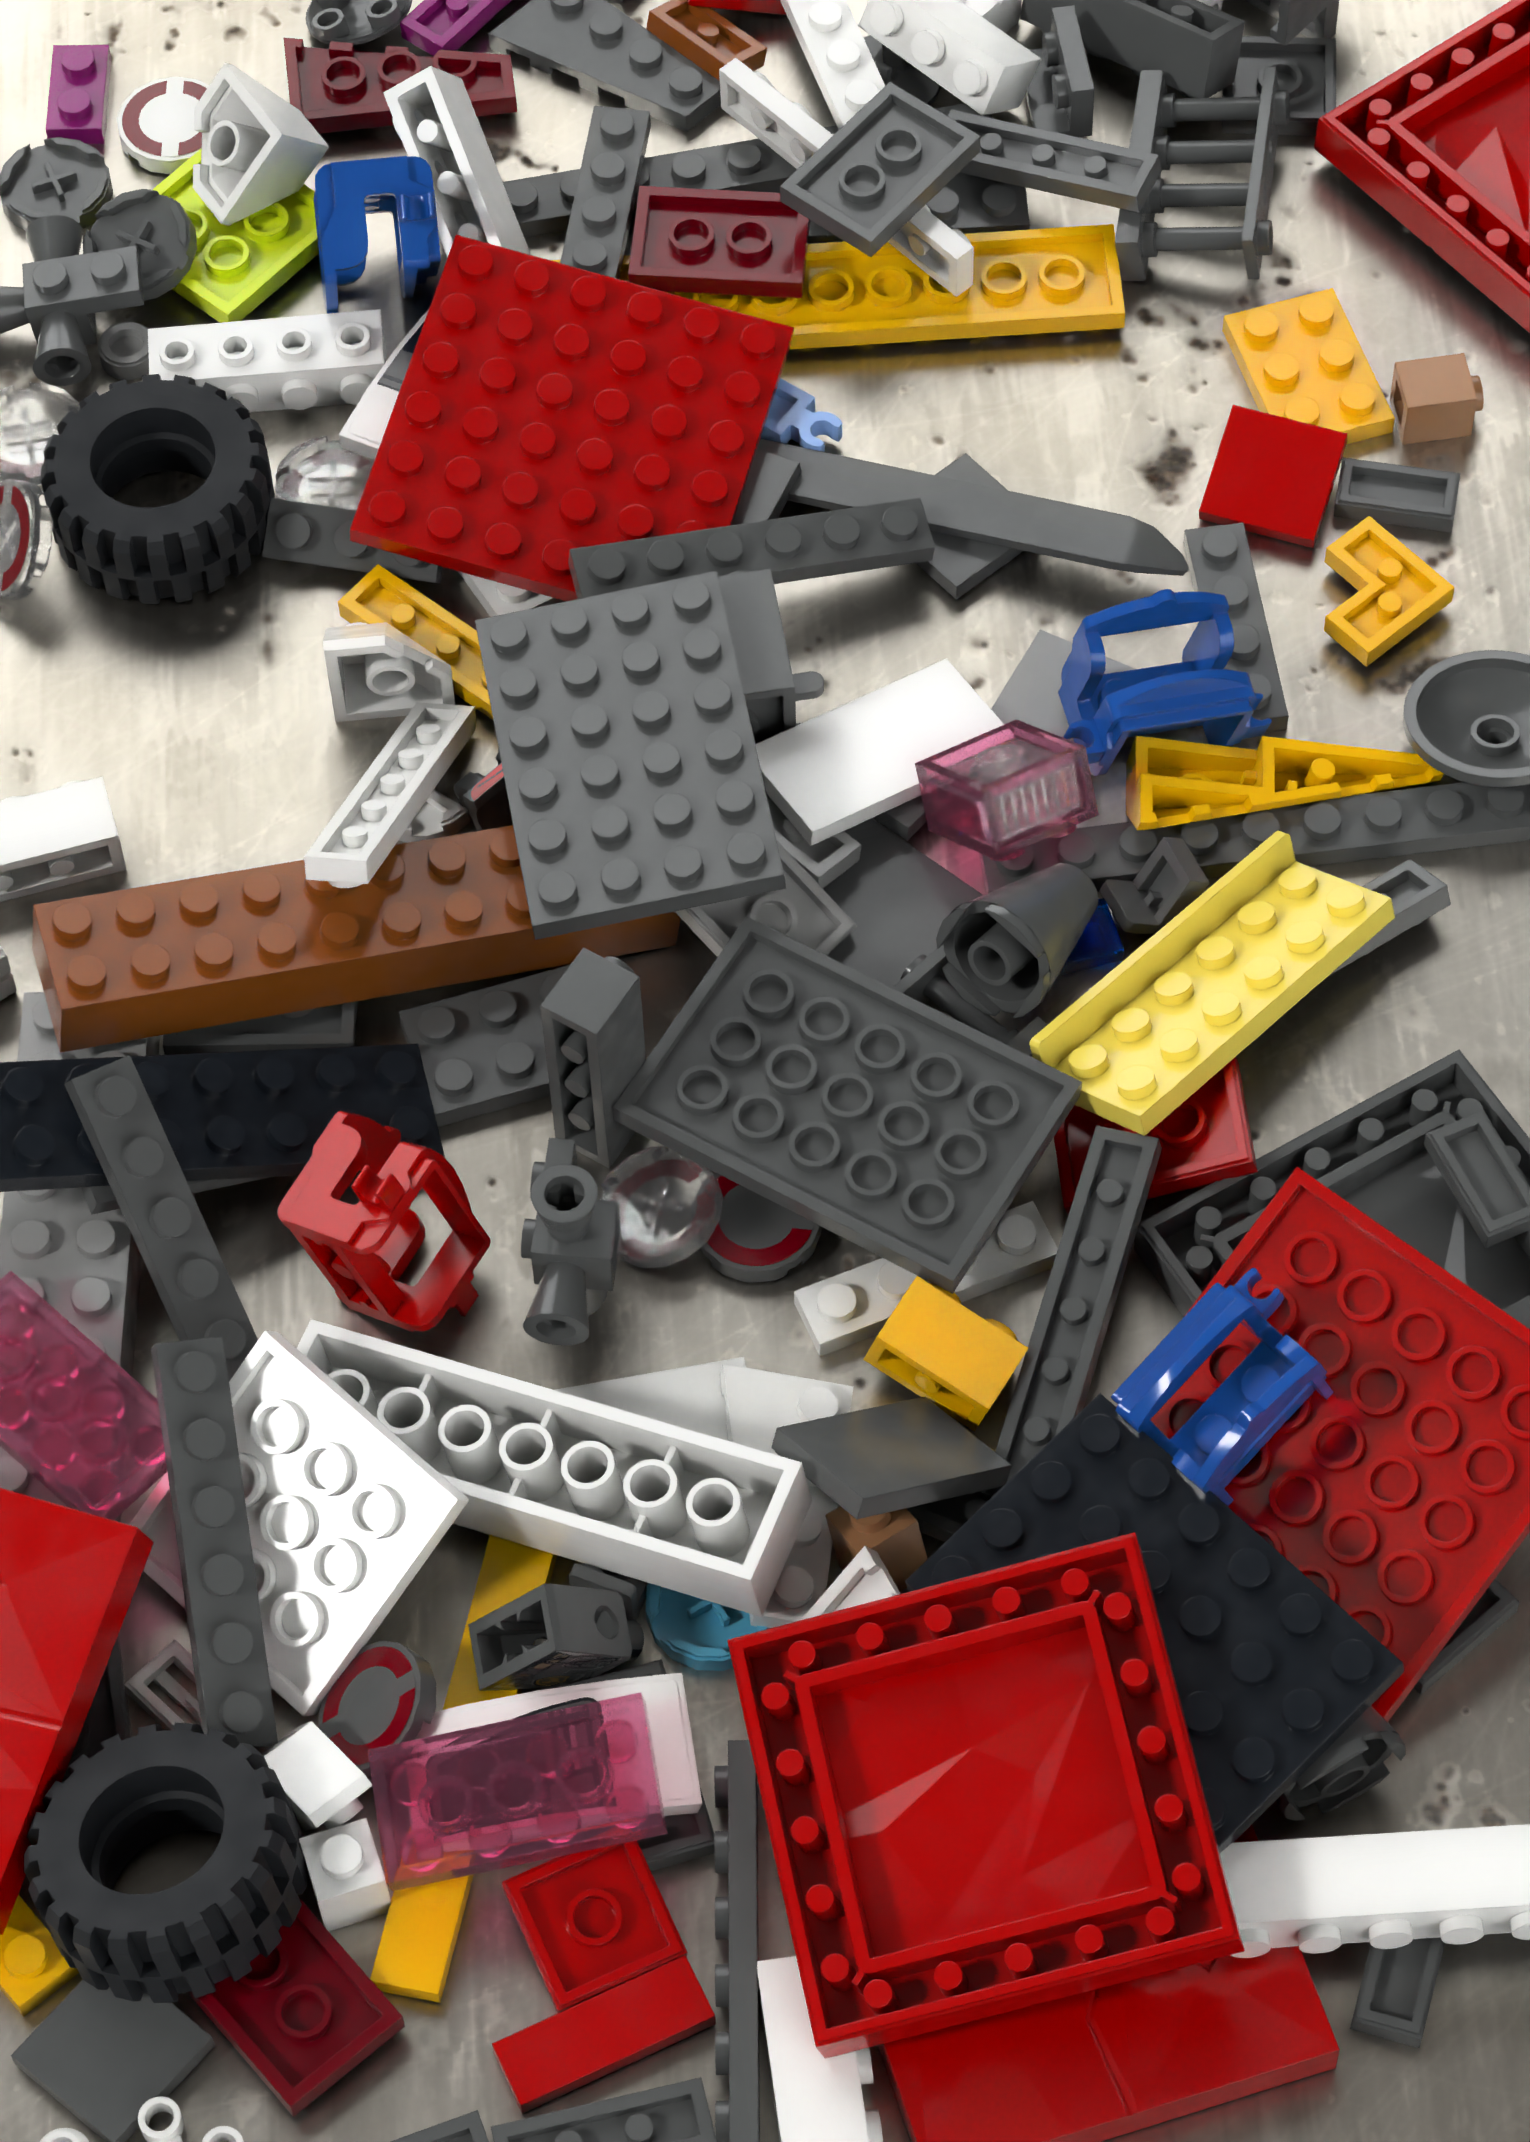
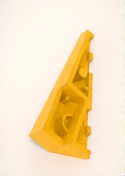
(1200, 781)

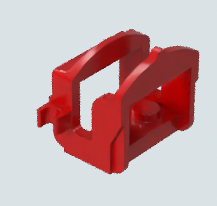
(371, 1243)

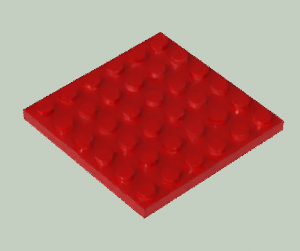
(564, 419)
(1419, 1462)

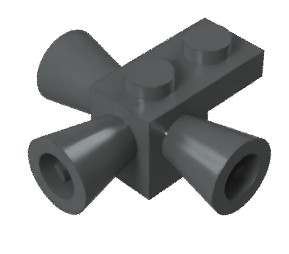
(64, 294)
(570, 1247)

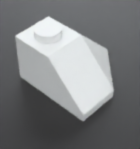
(251, 147)
(381, 672)

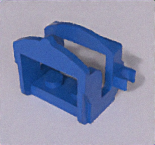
(370, 186)
(1159, 698)
(1244, 1407)

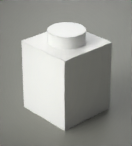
(346, 1874)

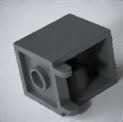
(763, 654)

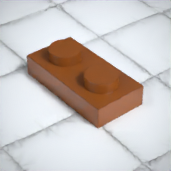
(704, 36)

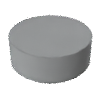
(125, 350)

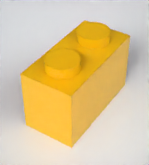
(946, 1352)

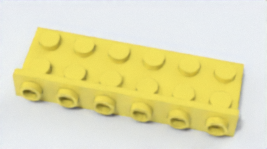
(1208, 984)

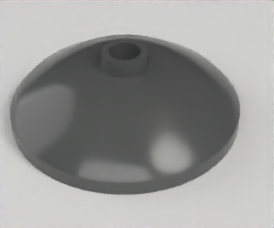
(1473, 718)

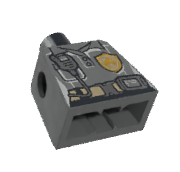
(582, 1630)

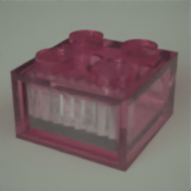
(1007, 790)

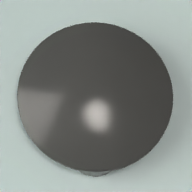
(354, 19)

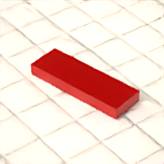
(603, 2034)

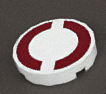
(159, 123)

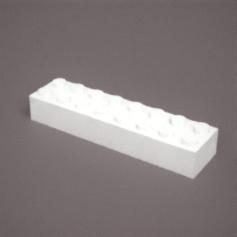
(582, 1473)

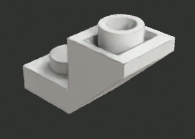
(317, 1777)

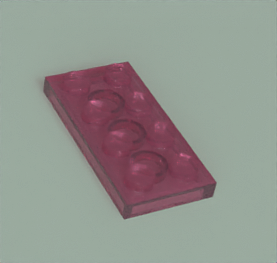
(73, 1409)
(516, 1792)

